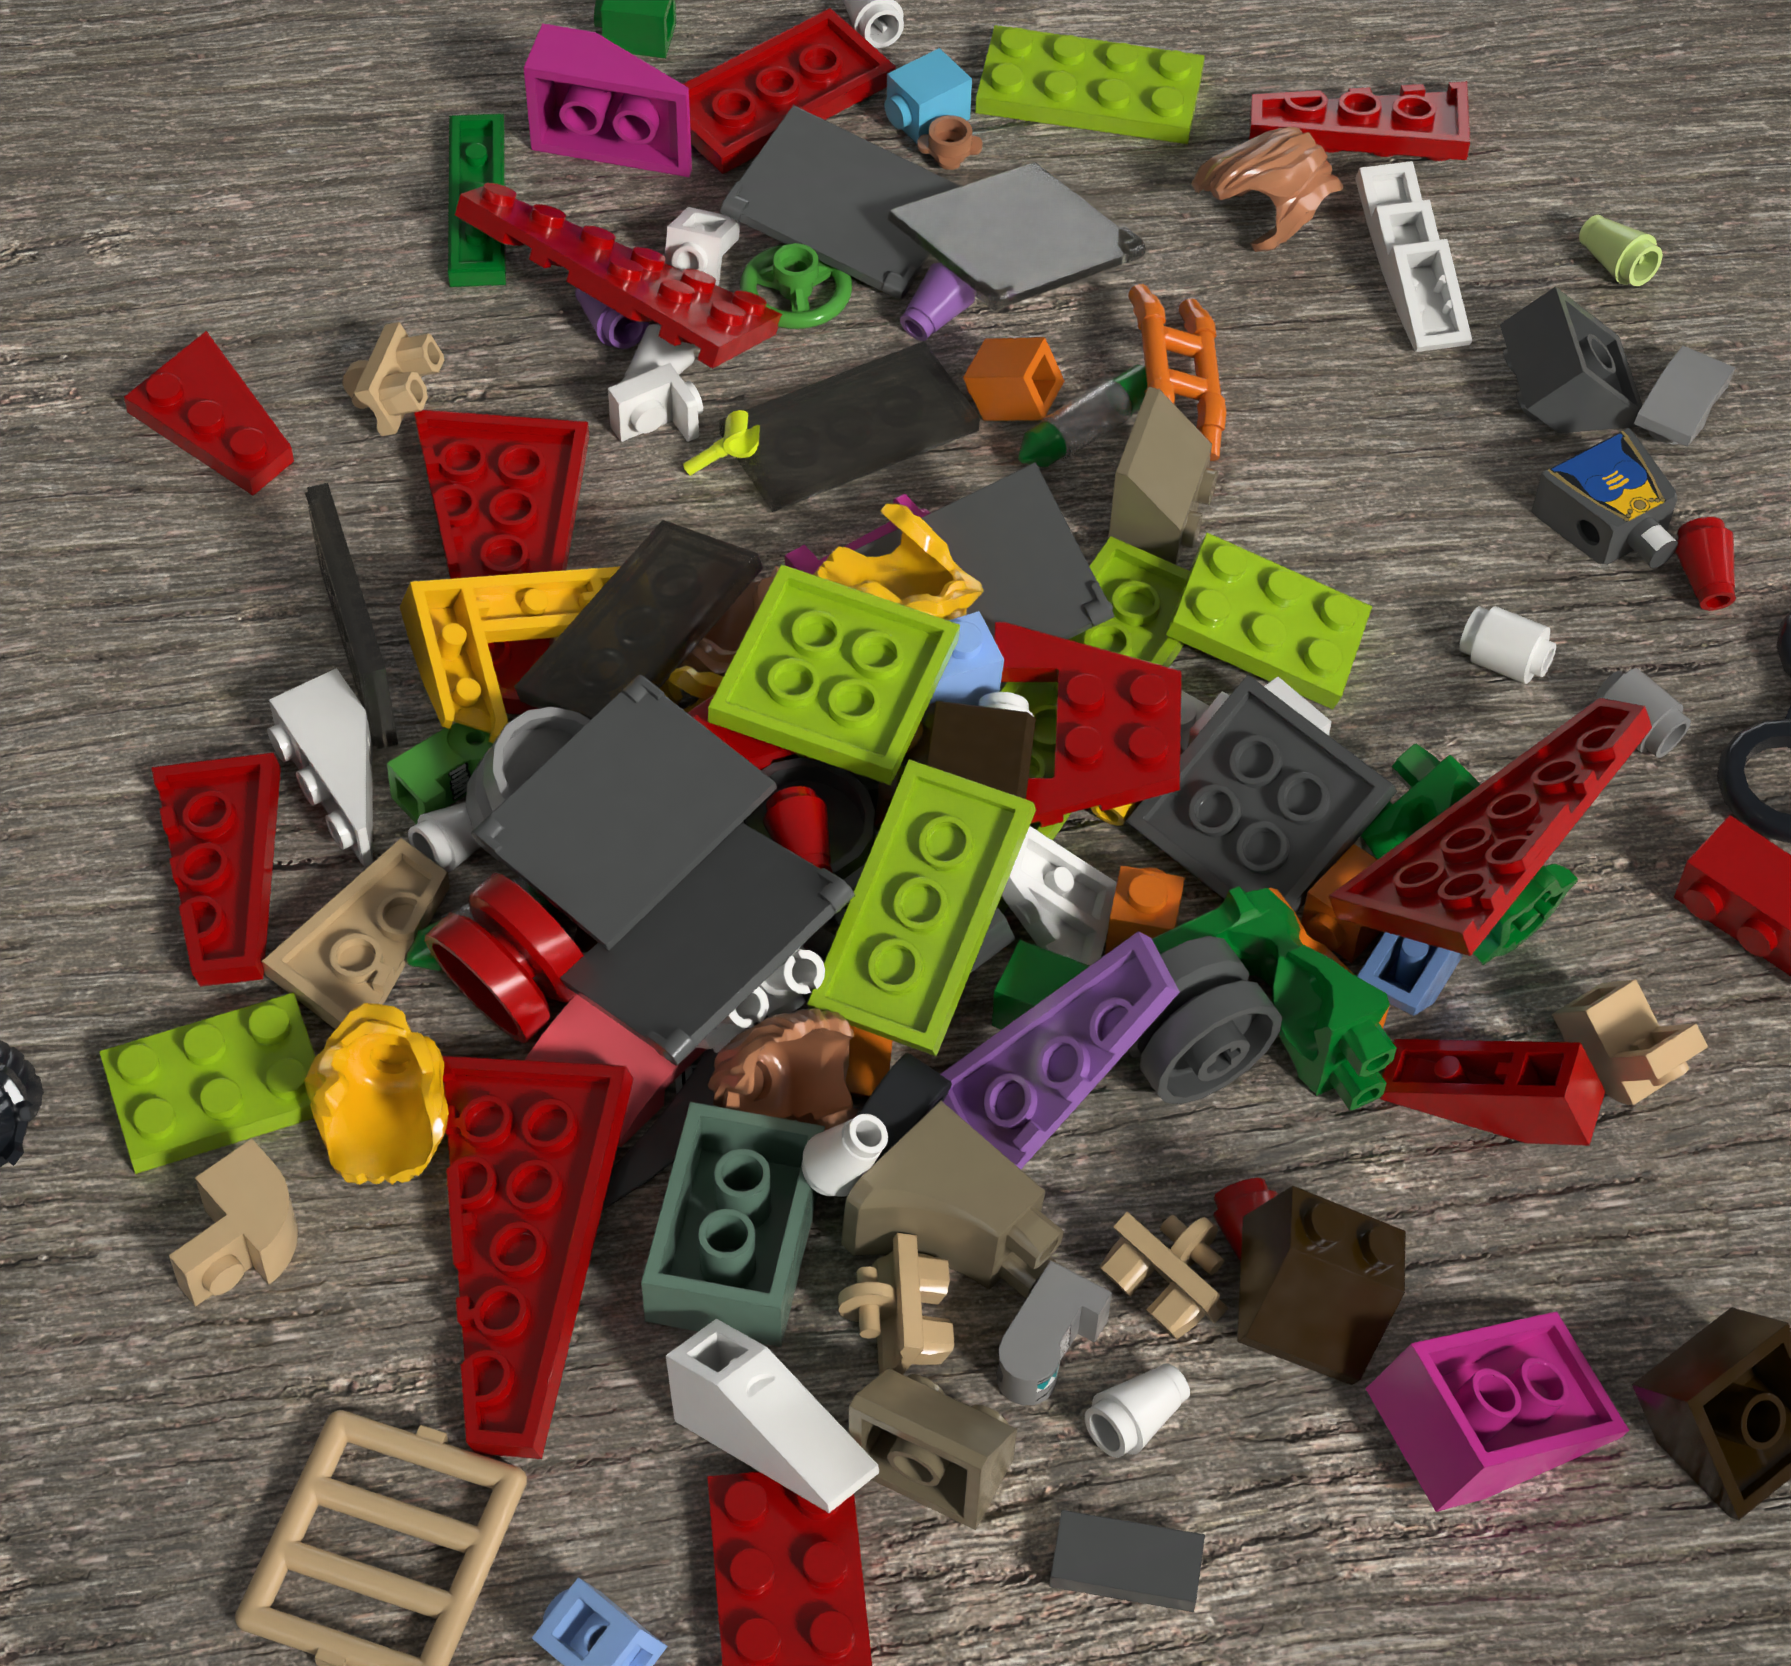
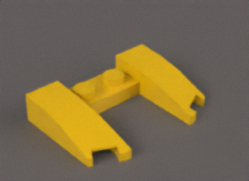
(458, 617)

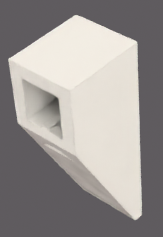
(331, 745)
(764, 1416)

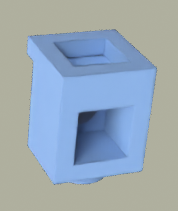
(582, 1616)

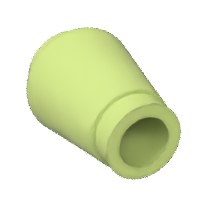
(1623, 251)

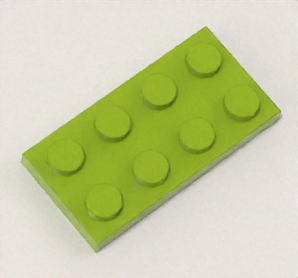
(1090, 84)
(923, 906)

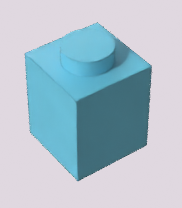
(925, 91)

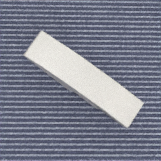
(1413, 257)

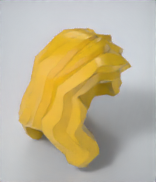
(913, 575)
(378, 1096)

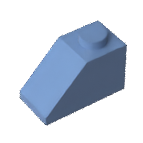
(1409, 971)

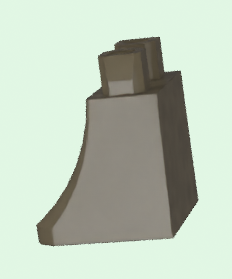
(958, 1201)

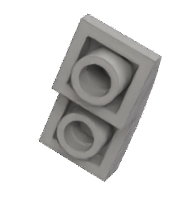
(1684, 397)

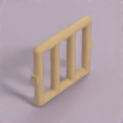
(316, 1487)

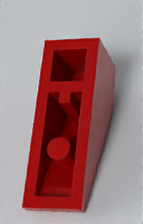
(1500, 1087)

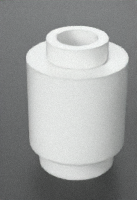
(1507, 643)

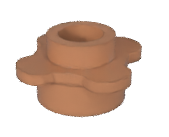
(950, 141)

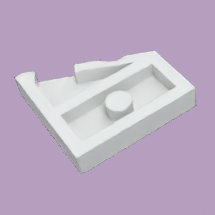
(1060, 899)

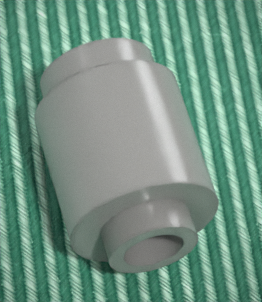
(1664, 711)

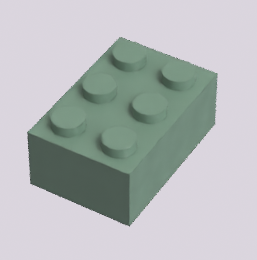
(731, 1224)

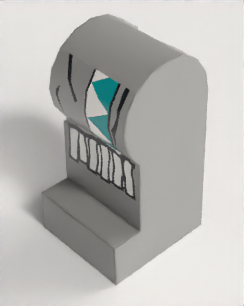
(1045, 1328)

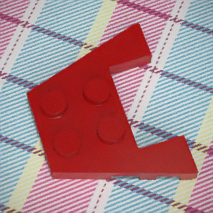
(1112, 726)

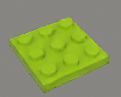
(834, 674)

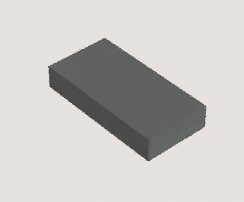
(1127, 1560)

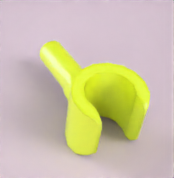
(736, 442)

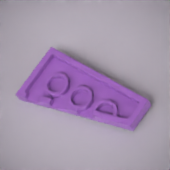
(1055, 1054)

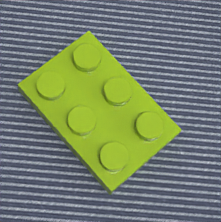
(1269, 620)
(211, 1082)

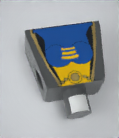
(1610, 502)

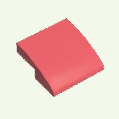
(591, 1037)

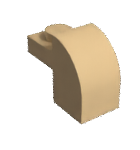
(1626, 1041)
(251, 1225)

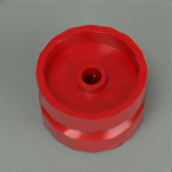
(506, 956)

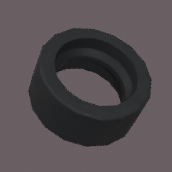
(905, 1097)

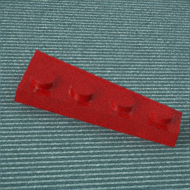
(1385, 125)
(222, 855)

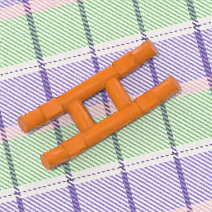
(1195, 343)

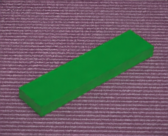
(474, 159)

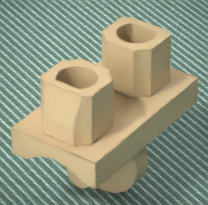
(392, 376)
(1187, 1295)
(890, 1307)

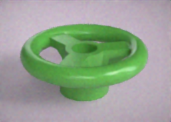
(794, 272)

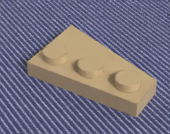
(361, 936)

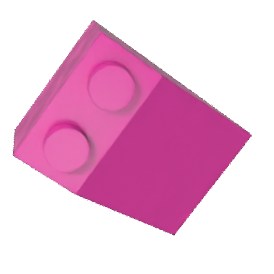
(604, 104)
(1493, 1407)

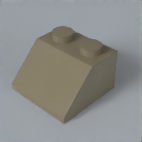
(1162, 481)
(932, 1444)

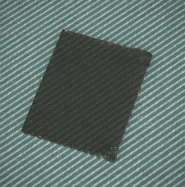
(1016, 235)

